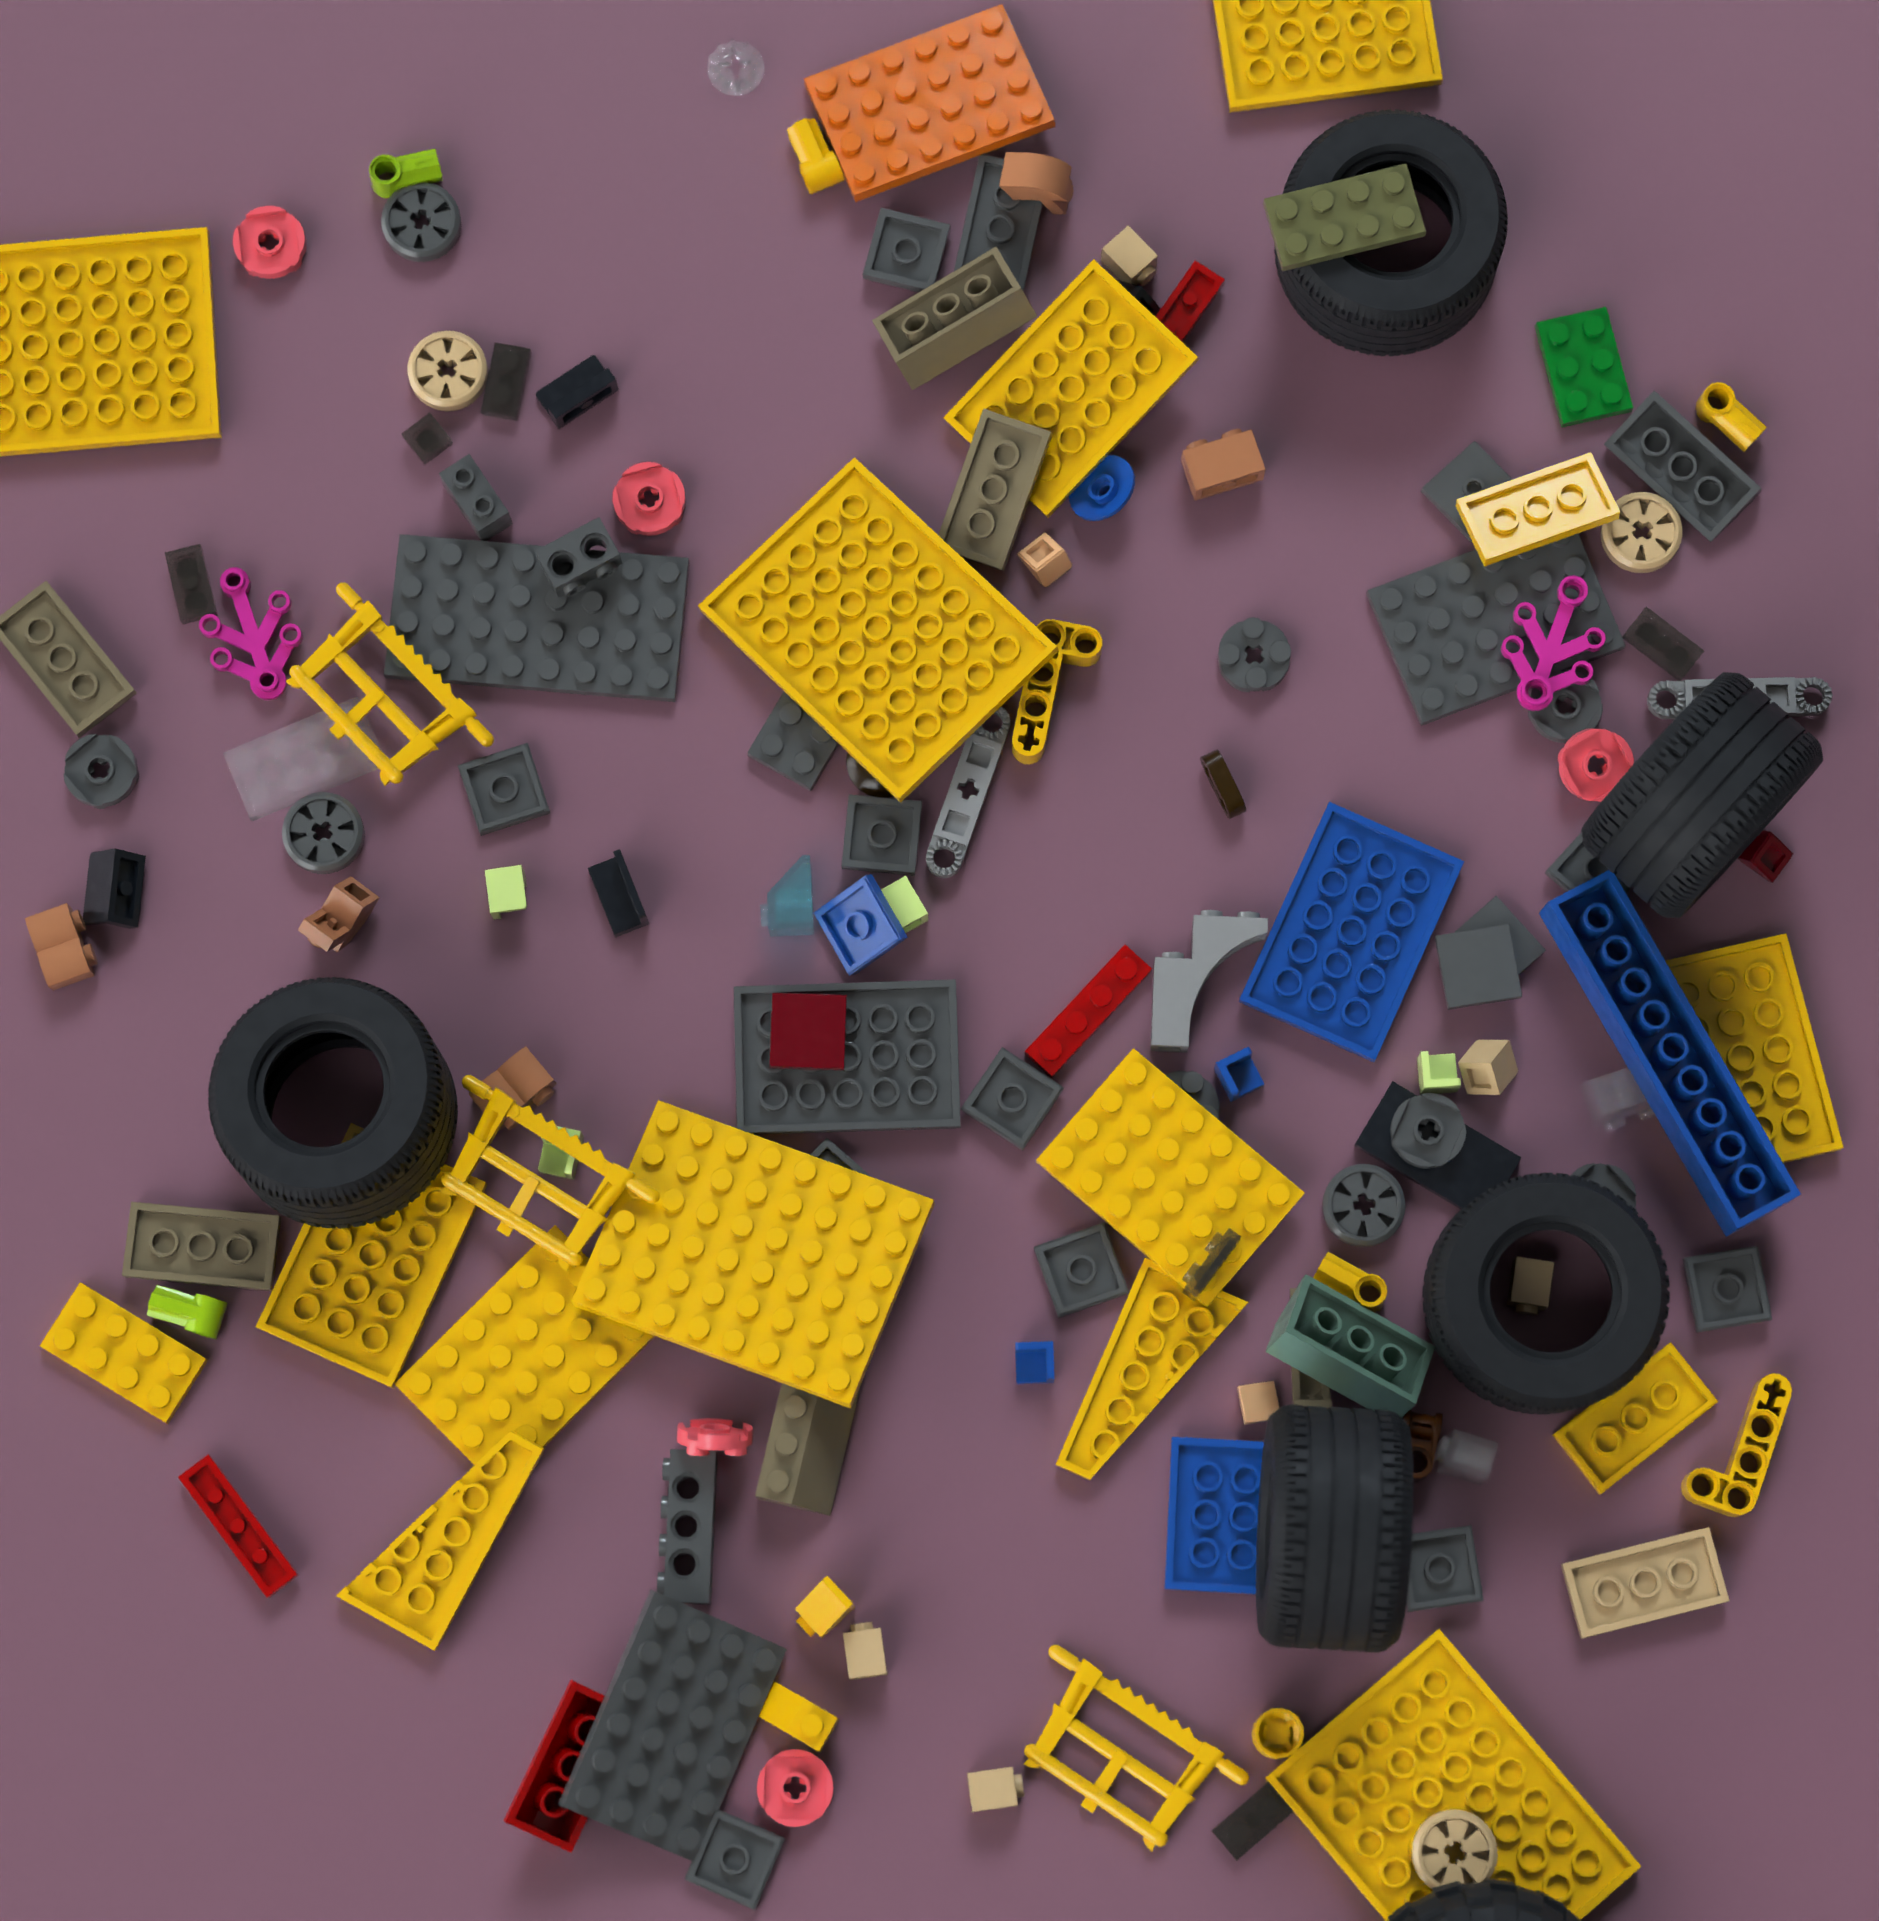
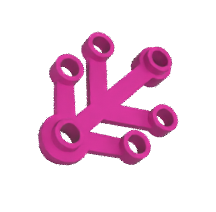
(254, 639)
(1550, 650)

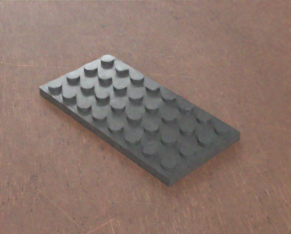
(496, 622)

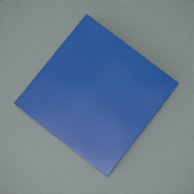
(860, 925)

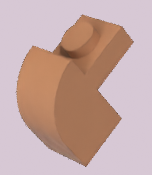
(1037, 178)
(340, 915)

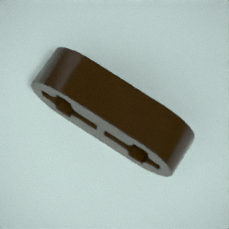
(1223, 784)

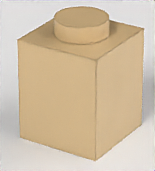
(1130, 258)
(1530, 1285)
(864, 1651)
(994, 1789)

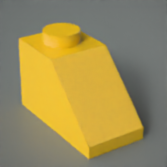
(823, 1608)
(798, 1716)

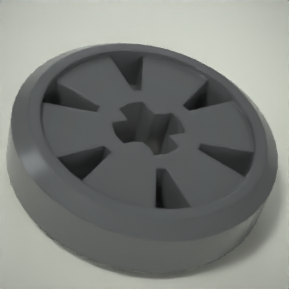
(431, 240)
(319, 811)
(1377, 1187)

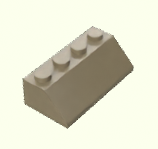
(954, 318)
(805, 1451)

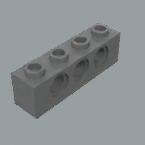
(697, 1586)

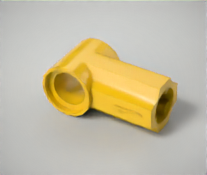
(817, 164)
(1733, 419)
(1349, 1280)

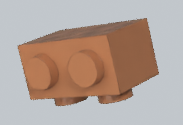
(1222, 463)

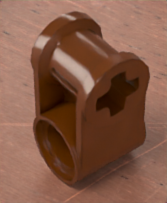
(1425, 1436)

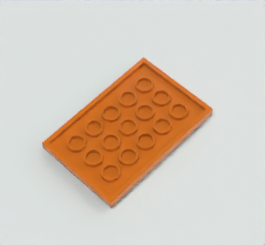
(929, 102)

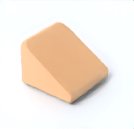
(1045, 559)
(1257, 1401)

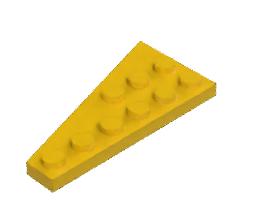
(1146, 1356)
(436, 1559)

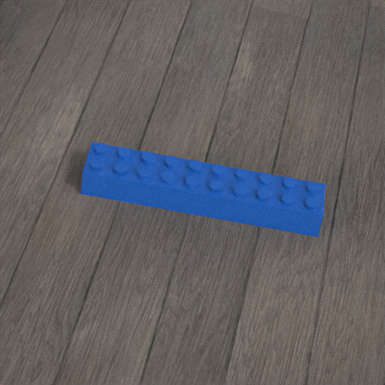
(1669, 1052)

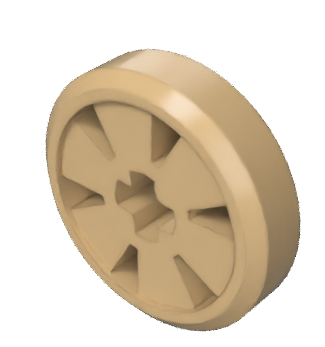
(447, 349)
(1640, 554)
(1442, 1830)

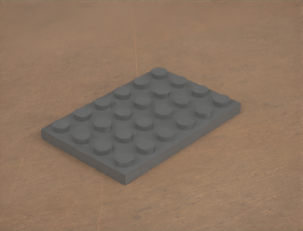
(1454, 615)
(895, 1072)
(672, 1726)

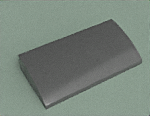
(1683, 466)

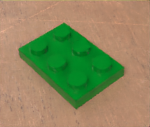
(1583, 367)

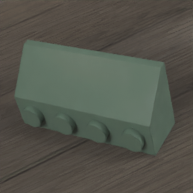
(1350, 1348)

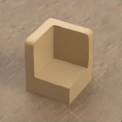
(1488, 1067)

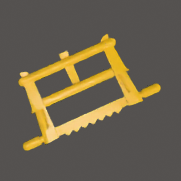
(421, 742)
(590, 1216)
(1177, 1796)

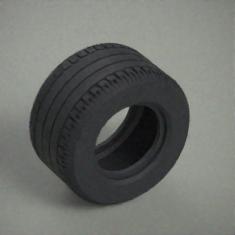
(1416, 307)
(1701, 794)
(380, 1165)
(1462, 1311)
(1334, 1528)

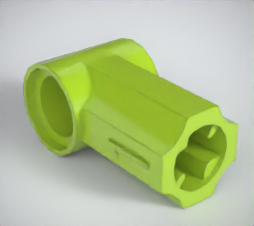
(408, 170)
(196, 1313)

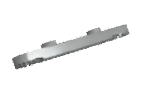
(1784, 691)
(961, 815)

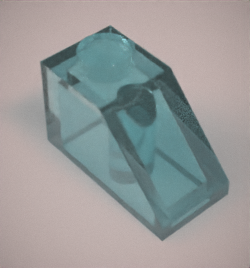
(791, 902)

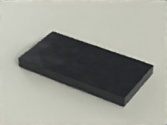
(1473, 1171)

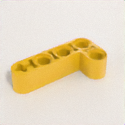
(1045, 691)
(1745, 1442)

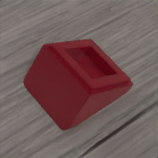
(1766, 856)

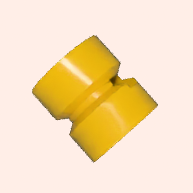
(1277, 1733)

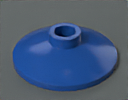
(1104, 490)

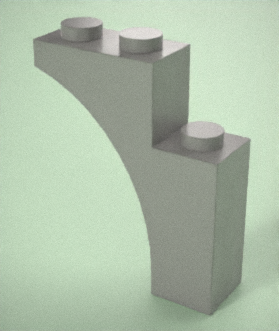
(1180, 979)

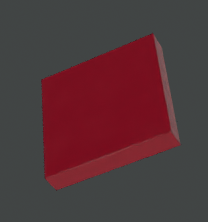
(808, 1031)

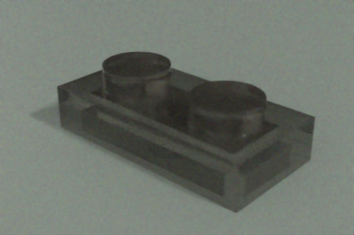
(506, 381)
(191, 583)
(1663, 644)
(1200, 1275)
(1252, 1821)

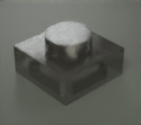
(427, 438)

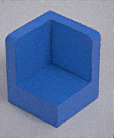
(1238, 1074)
(1034, 1362)

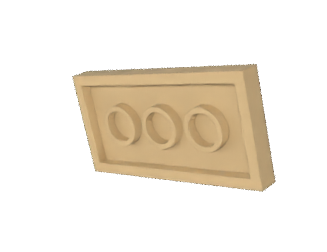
(1645, 1582)

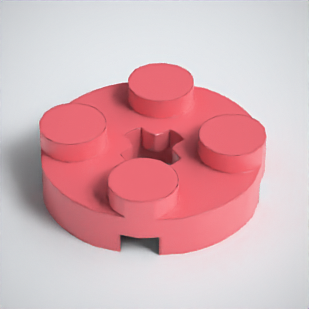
(285, 256)
(631, 489)
(1575, 758)
(715, 1434)
(779, 1772)

